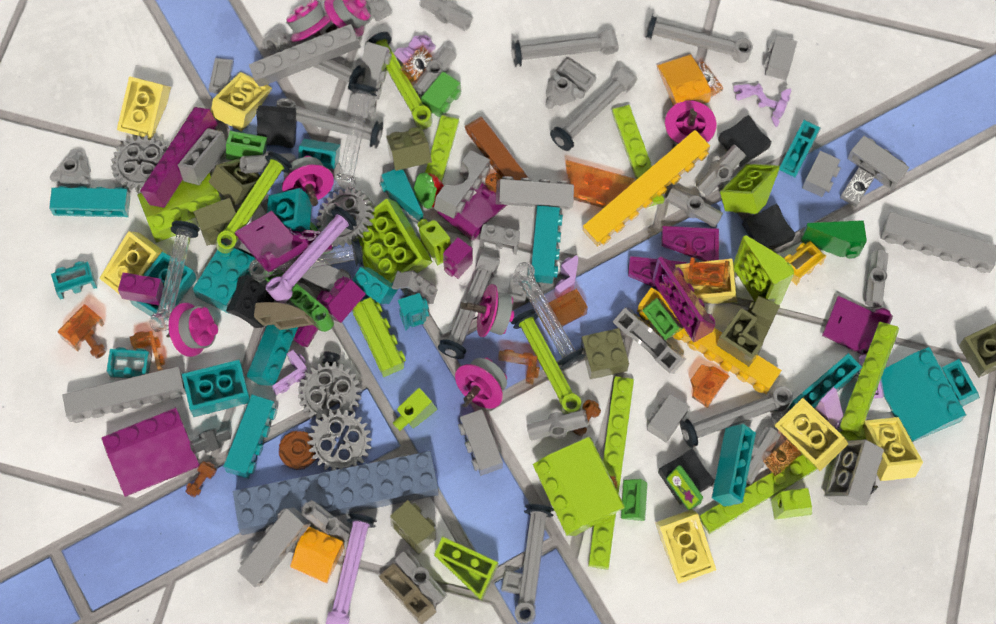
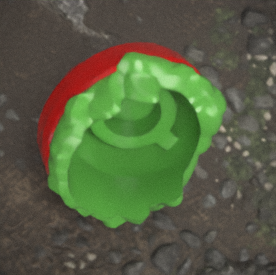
(427, 188)

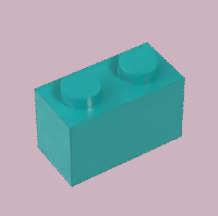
(325, 152)
(374, 285)
(960, 382)

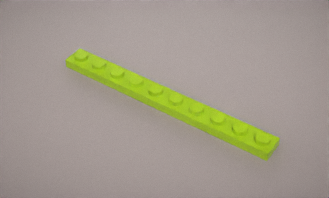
(613, 461)
(765, 489)

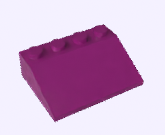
(682, 300)
(150, 452)

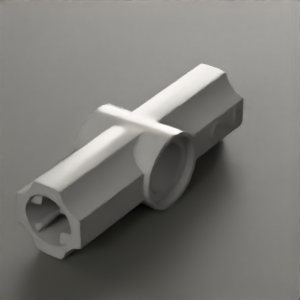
(446, 12)
(440, 64)
(258, 163)
(727, 164)
(704, 211)
(875, 288)
(557, 425)
(761, 450)
(325, 521)
(412, 568)

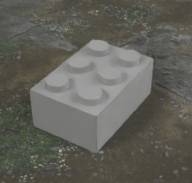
(854, 473)

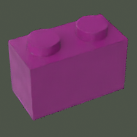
(457, 258)
(140, 288)
(342, 298)

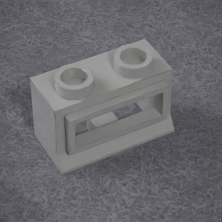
(500, 235)
(415, 283)

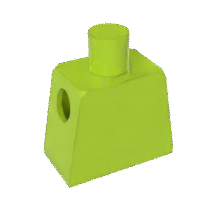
(434, 239)
(420, 406)
(794, 504)

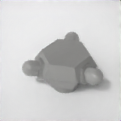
(561, 91)
(72, 171)

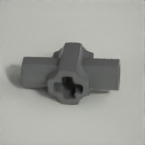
(210, 440)

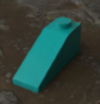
(800, 148)
(399, 190)

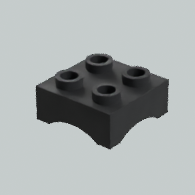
(277, 125)
(746, 138)
(769, 228)
(245, 298)
(694, 469)

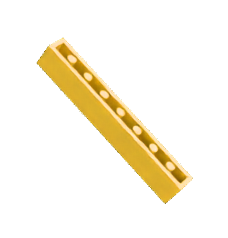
(646, 188)
(760, 373)

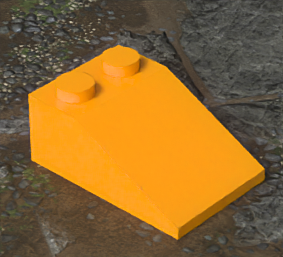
(684, 81)

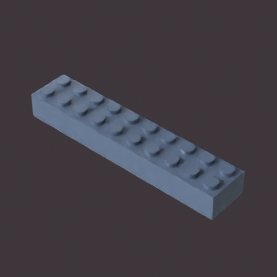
(338, 490)

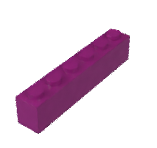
(166, 174)

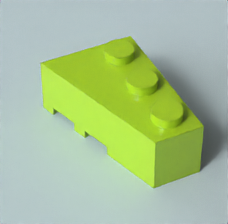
(467, 565)

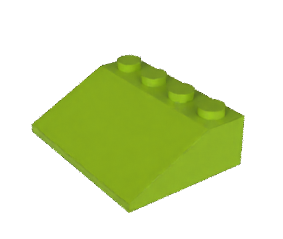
(180, 207)
(392, 243)
(762, 271)
(578, 486)

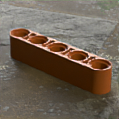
(493, 149)

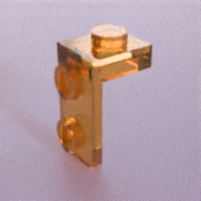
(146, 339)
(525, 359)

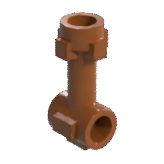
(97, 350)
(592, 410)
(206, 470)

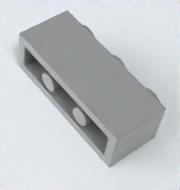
(202, 156)
(878, 162)
(480, 442)

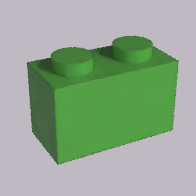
(441, 94)
(244, 144)

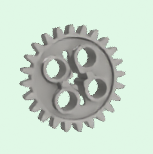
(140, 163)
(357, 205)
(313, 386)
(323, 432)

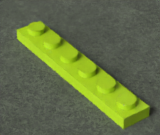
(633, 144)
(869, 378)

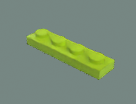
(442, 146)

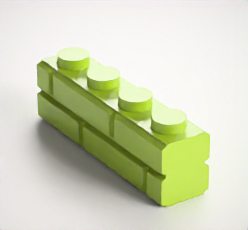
(378, 337)

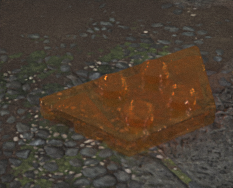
(594, 184)

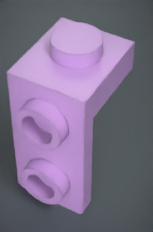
(298, 363)

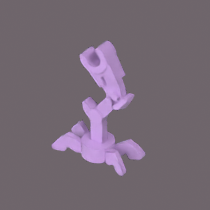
(747, 91)

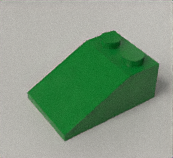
(837, 238)

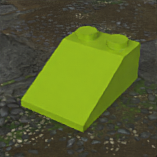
(749, 188)

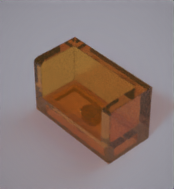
(709, 274)
(569, 307)
(79, 326)

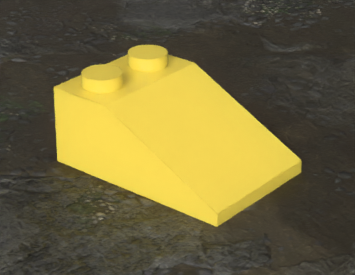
(239, 101)
(143, 107)
(133, 256)
(714, 294)
(811, 434)
(899, 455)
(685, 545)

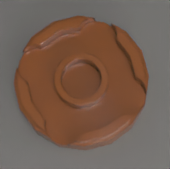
(294, 450)

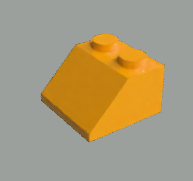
(317, 554)

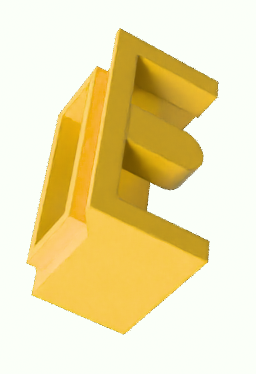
(807, 267)

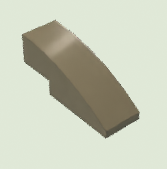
(281, 315)
(407, 594)

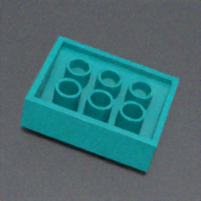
(921, 395)

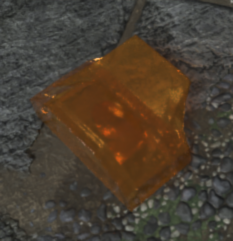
(707, 384)

